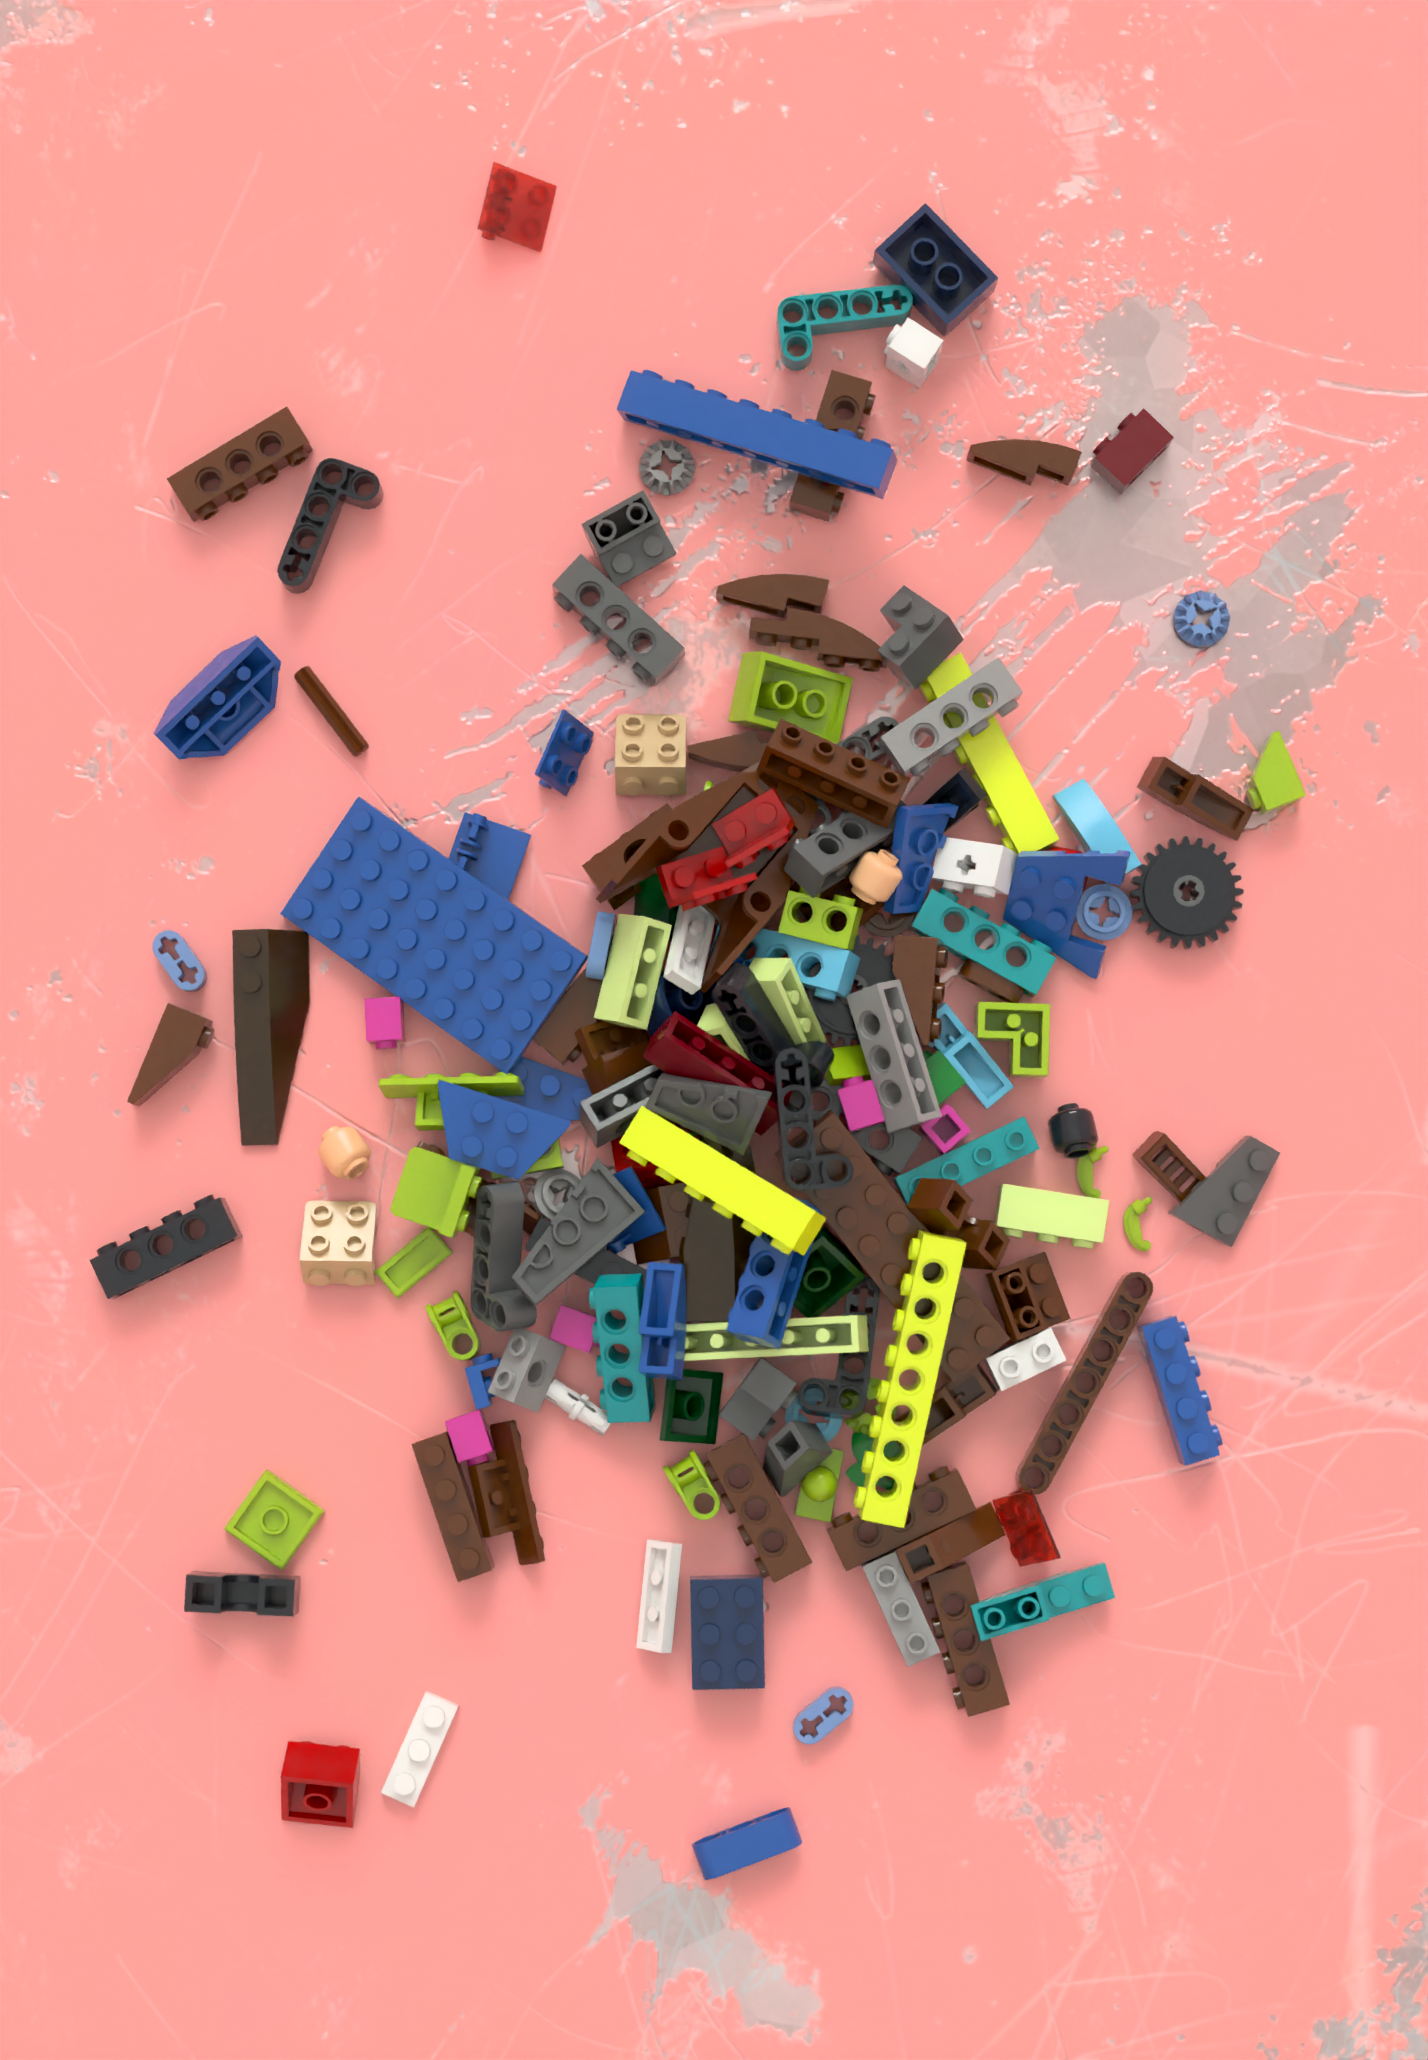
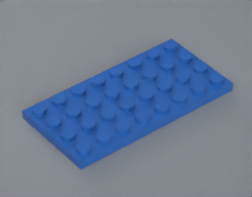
(434, 935)

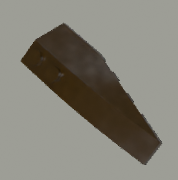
(269, 1023)
(714, 1252)

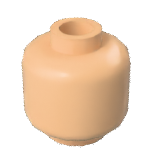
(875, 876)
(344, 1152)

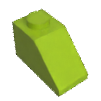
(1274, 778)

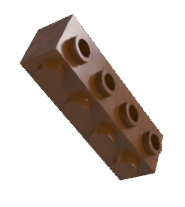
(833, 773)

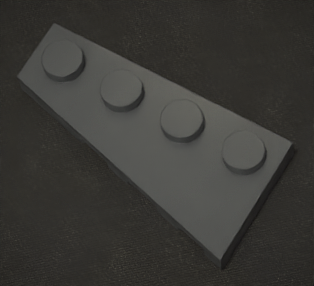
(582, 1228)

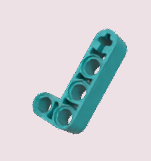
(844, 320)

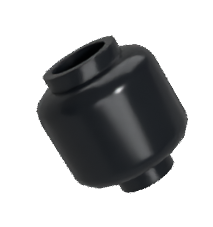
(1073, 1131)

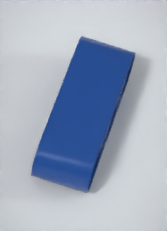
(747, 1843)

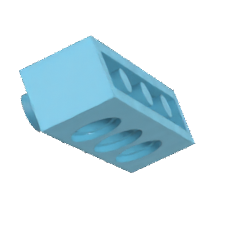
(837, 964)

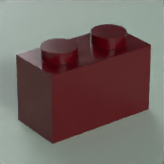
(1131, 450)

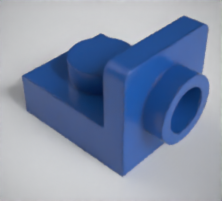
(478, 1382)

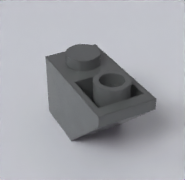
(793, 1454)

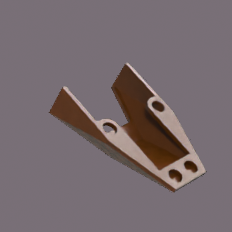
(690, 832)

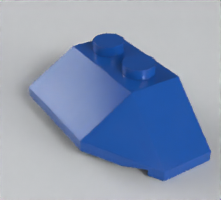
(221, 702)

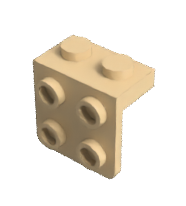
(650, 754)
(338, 1243)

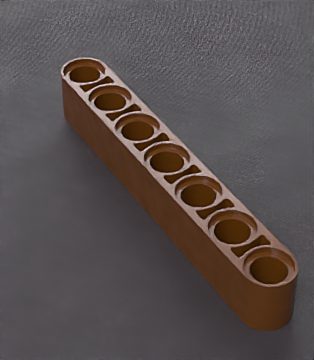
(1099, 1372)

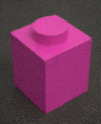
(384, 1022)
(859, 1104)
(945, 1130)
(574, 1328)
(470, 1437)

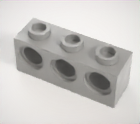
(900, 1608)

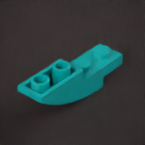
(1041, 1600)

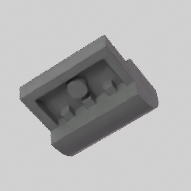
(628, 539)

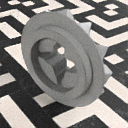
(657, 480)
(553, 1181)

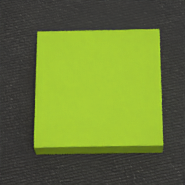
(274, 1519)

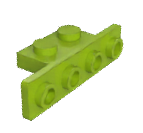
(426, 1091)

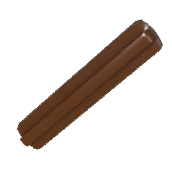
(331, 711)

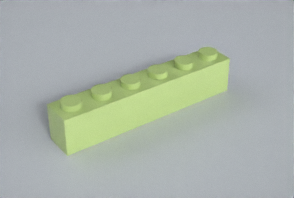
(801, 1337)

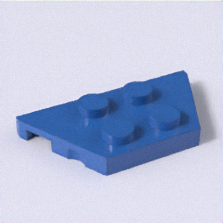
(495, 1131)

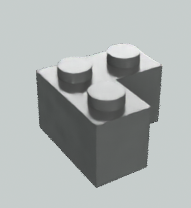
(921, 637)
(758, 1398)

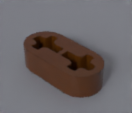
(990, 982)

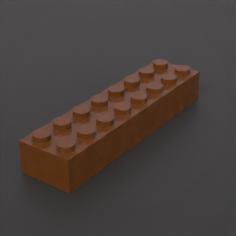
(878, 1234)

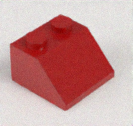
(320, 1784)

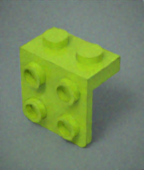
(436, 1191)

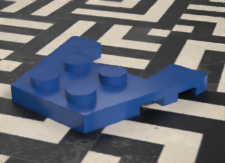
(1047, 898)

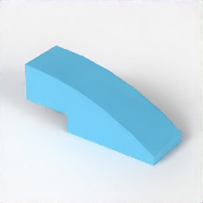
(1092, 822)
(970, 1059)

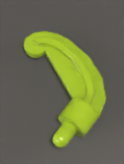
(1085, 1171)
(1132, 1223)

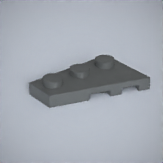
(710, 1108)
(1229, 1192)

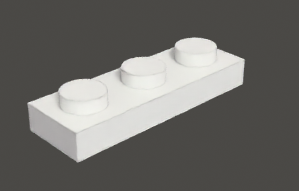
(689, 948)
(659, 1596)
(419, 1748)

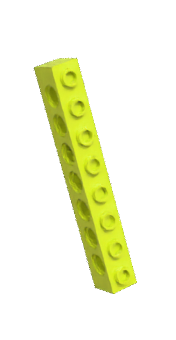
(893, 1505)

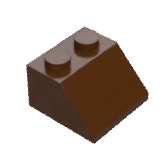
(671, 1207)

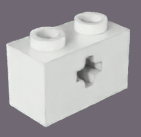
(912, 352)
(991, 862)
(1024, 1359)

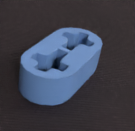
(600, 945)
(173, 966)
(817, 1708)

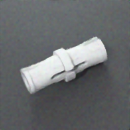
(577, 1406)

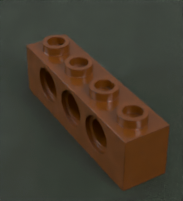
(840, 392)
(249, 447)
(955, 1504)
(792, 1553)
(990, 1690)

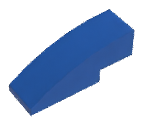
(663, 1321)

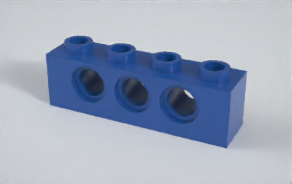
(778, 1290)

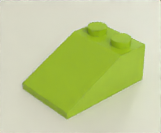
(788, 690)

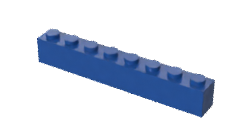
(757, 433)

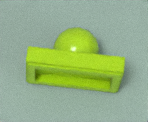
(819, 1489)

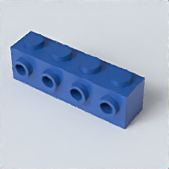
(1178, 1390)

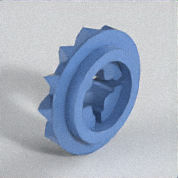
(1199, 634)
(1117, 903)

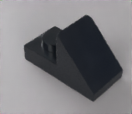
(960, 791)

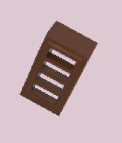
(1150, 1147)

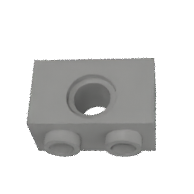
(526, 1369)

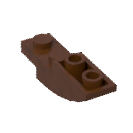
(835, 640)

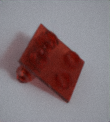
(516, 207)
(1026, 1528)

